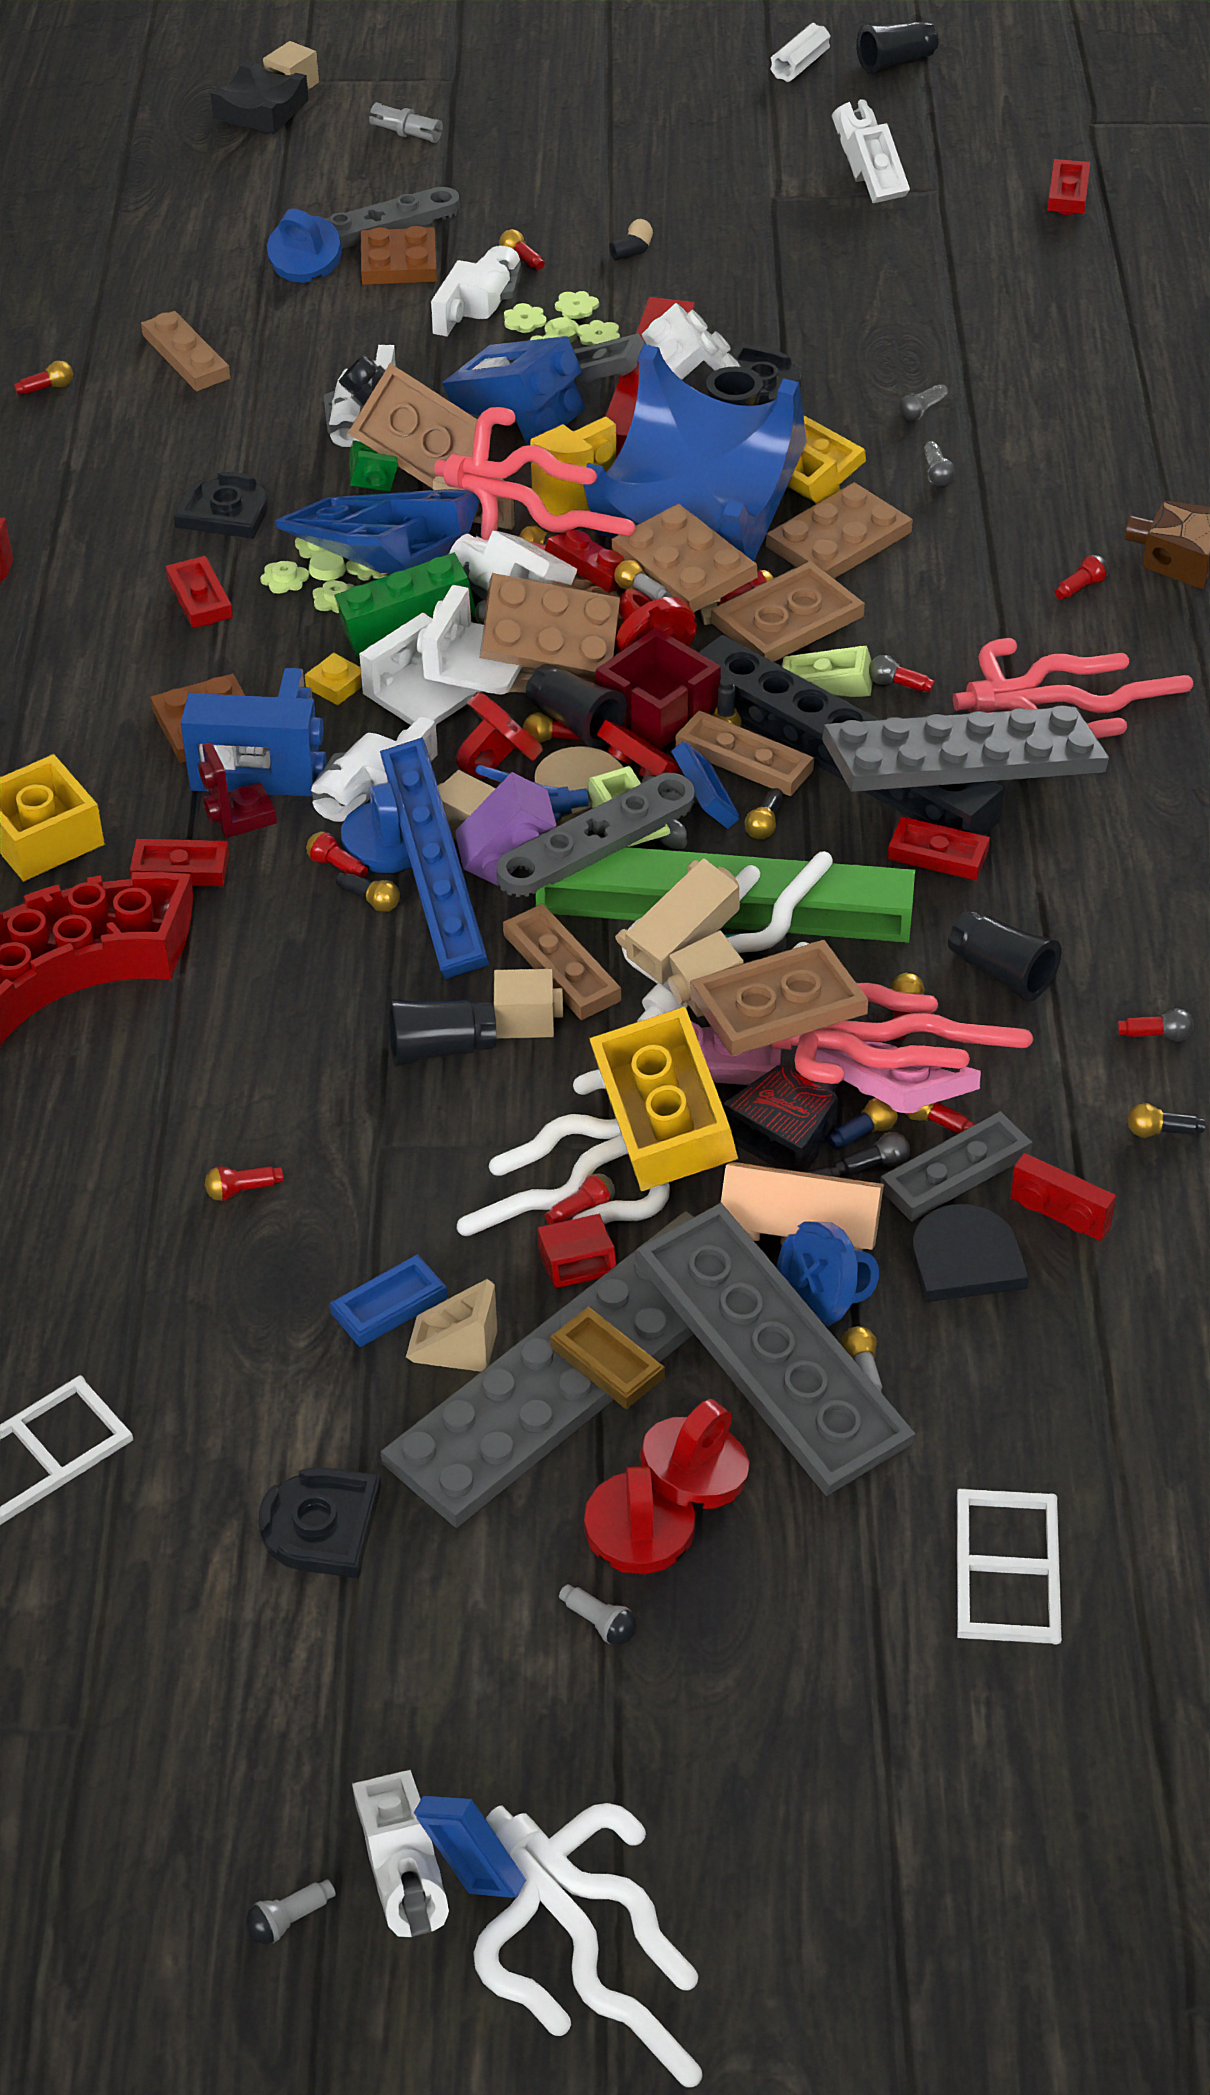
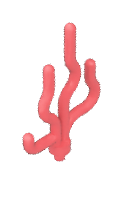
(482, 478)
(1022, 692)
(851, 1035)

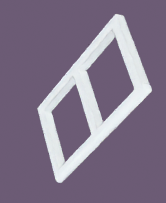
(58, 1474)
(1008, 1565)

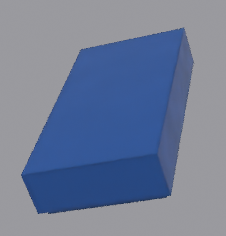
(706, 784)
(388, 1300)
(469, 1846)

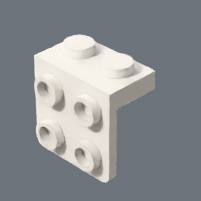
(687, 342)
(453, 647)
(396, 681)

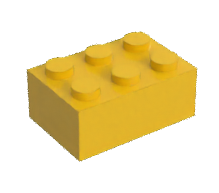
(664, 1098)

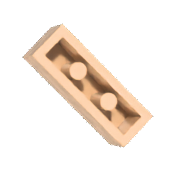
(781, 1199)

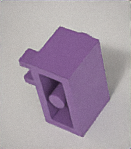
(502, 822)

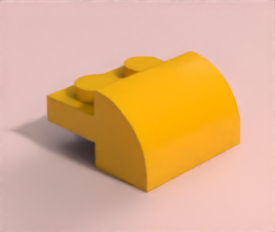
(589, 444)
(824, 462)

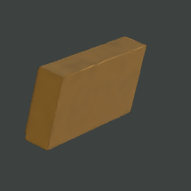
(607, 1357)

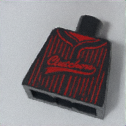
(783, 1118)

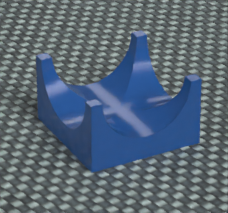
(702, 453)

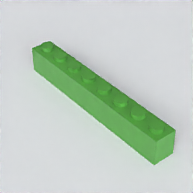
(842, 903)

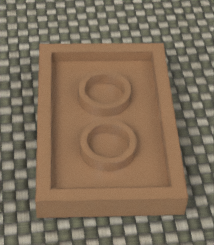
(413, 424)
(840, 531)
(686, 557)
(788, 612)
(549, 625)
(778, 997)

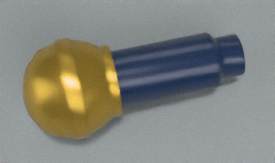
(875, 1117)

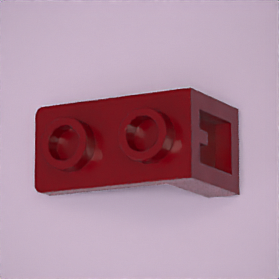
(234, 810)

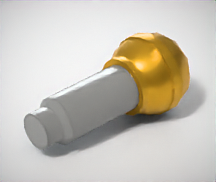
(631, 576)
(861, 1346)

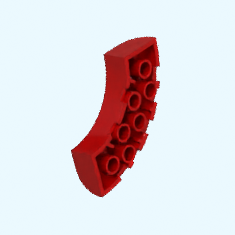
(90, 938)

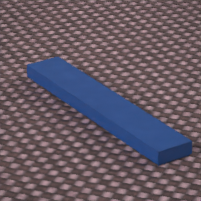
(434, 859)

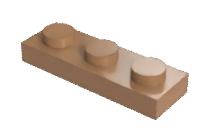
(185, 350)
(746, 753)
(551, 946)

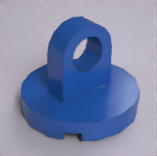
(303, 247)
(375, 834)
(824, 1269)

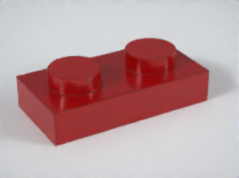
(1068, 187)
(590, 559)
(199, 592)
(631, 747)
(938, 848)
(201, 858)
(1062, 1197)

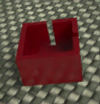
(662, 685)

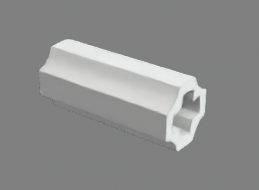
(800, 52)

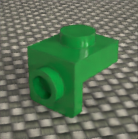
(370, 468)

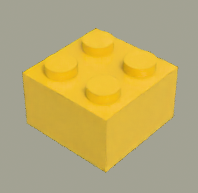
(45, 818)

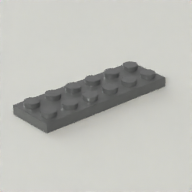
(964, 748)
(774, 1348)

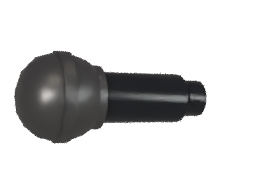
(889, 1150)

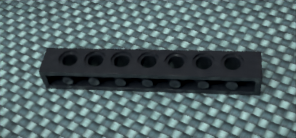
(795, 715)

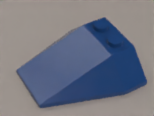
(388, 528)

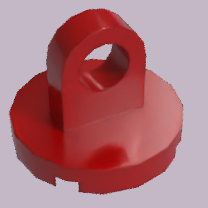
(644, 614)
(494, 737)
(696, 1457)
(636, 1525)

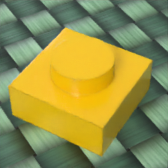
(334, 679)

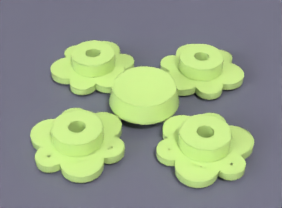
(573, 306)
(323, 566)

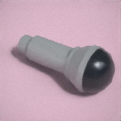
(613, 1623)
(270, 1919)

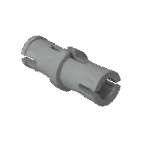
(406, 122)

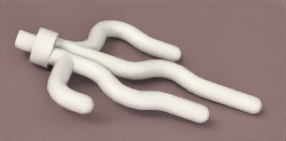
(661, 998)
(587, 1163)
(545, 1870)

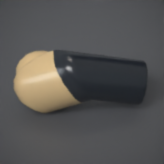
(636, 242)

